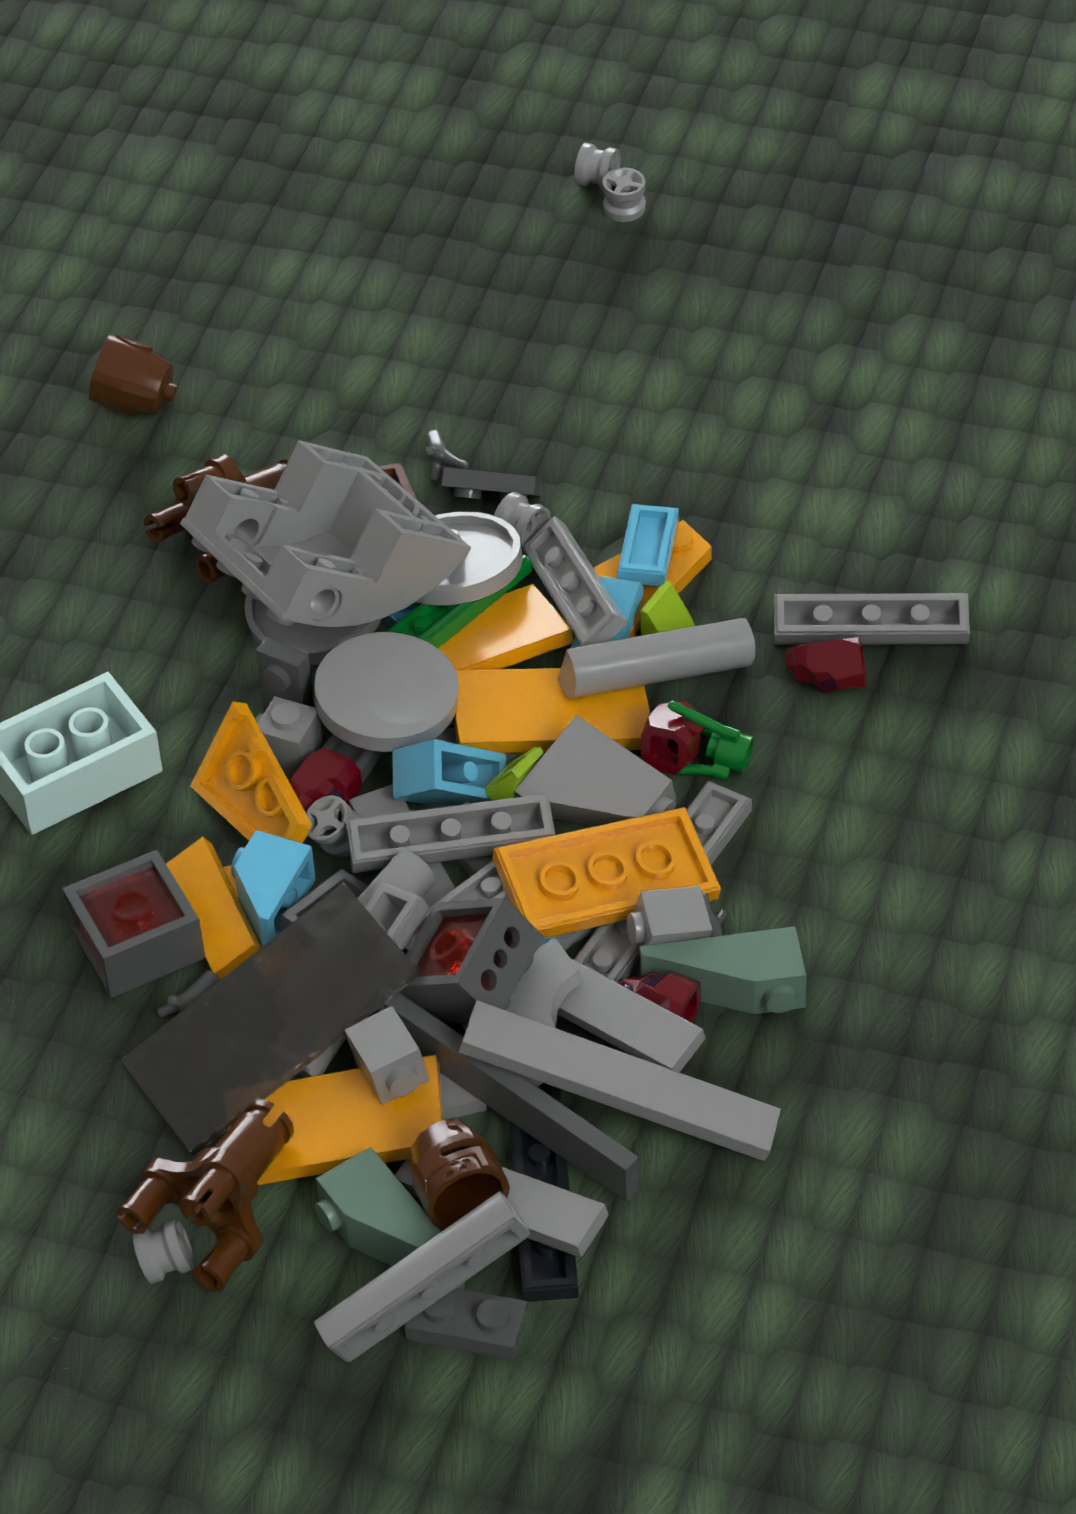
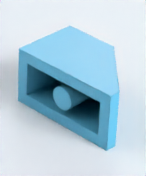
(444, 773)
(271, 879)

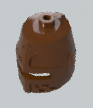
(131, 377)
(454, 1171)

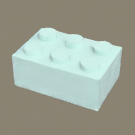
(74, 752)

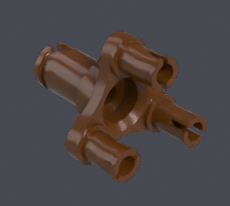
(185, 490)
(215, 1190)

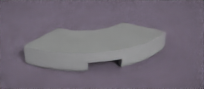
(545, 984)

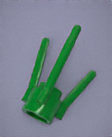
(726, 746)

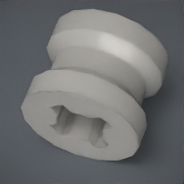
(595, 164)
(624, 194)
(523, 516)
(326, 816)
(164, 1251)

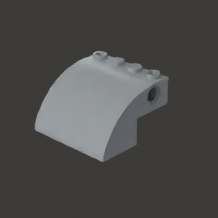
(328, 542)

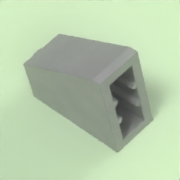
(596, 779)

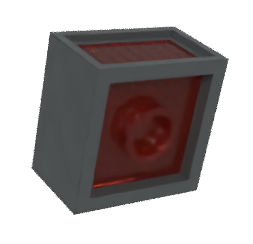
(134, 923)
(470, 955)

